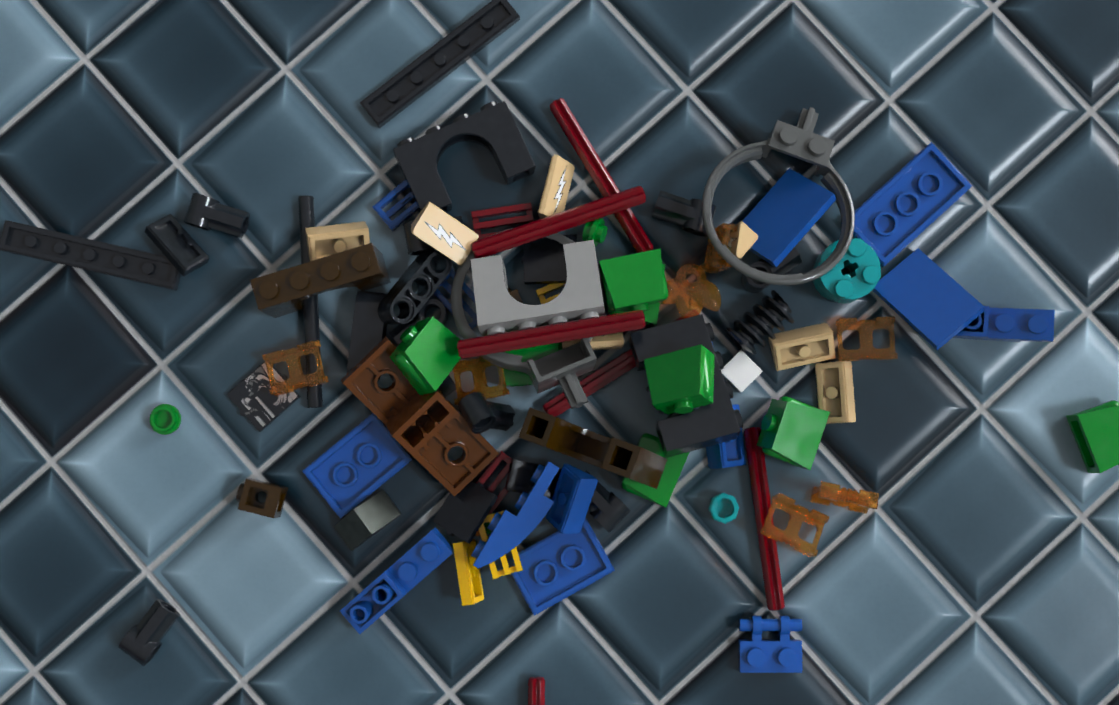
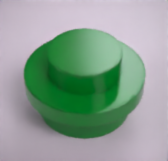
(595, 231)
(165, 419)

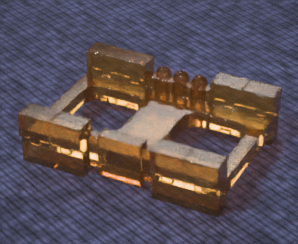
(716, 262)
(865, 329)
(477, 367)
(296, 376)
(856, 502)
(797, 516)

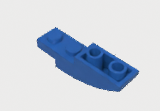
(1011, 325)
(511, 529)
(397, 580)

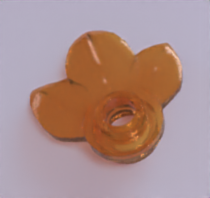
(692, 296)

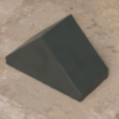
(367, 520)

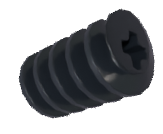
(760, 323)

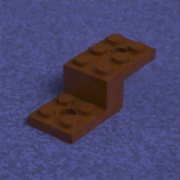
(421, 424)

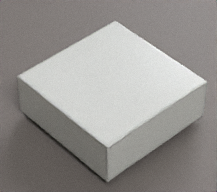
(741, 371)

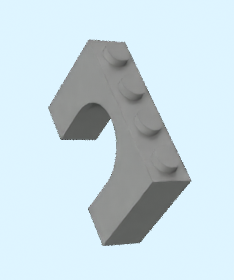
(501, 313)

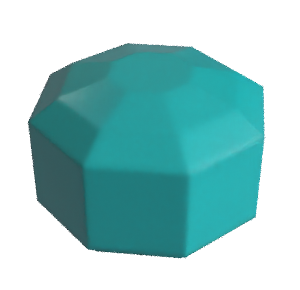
(723, 508)

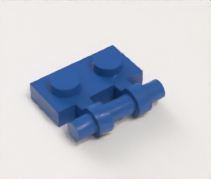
(770, 655)

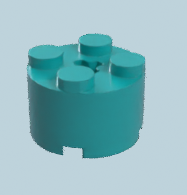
(850, 287)

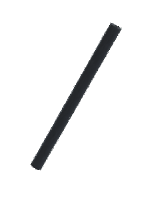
(310, 305)

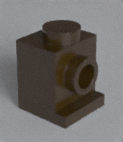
(248, 498)

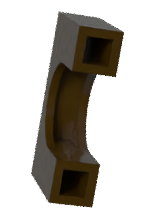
(286, 289)
(593, 448)

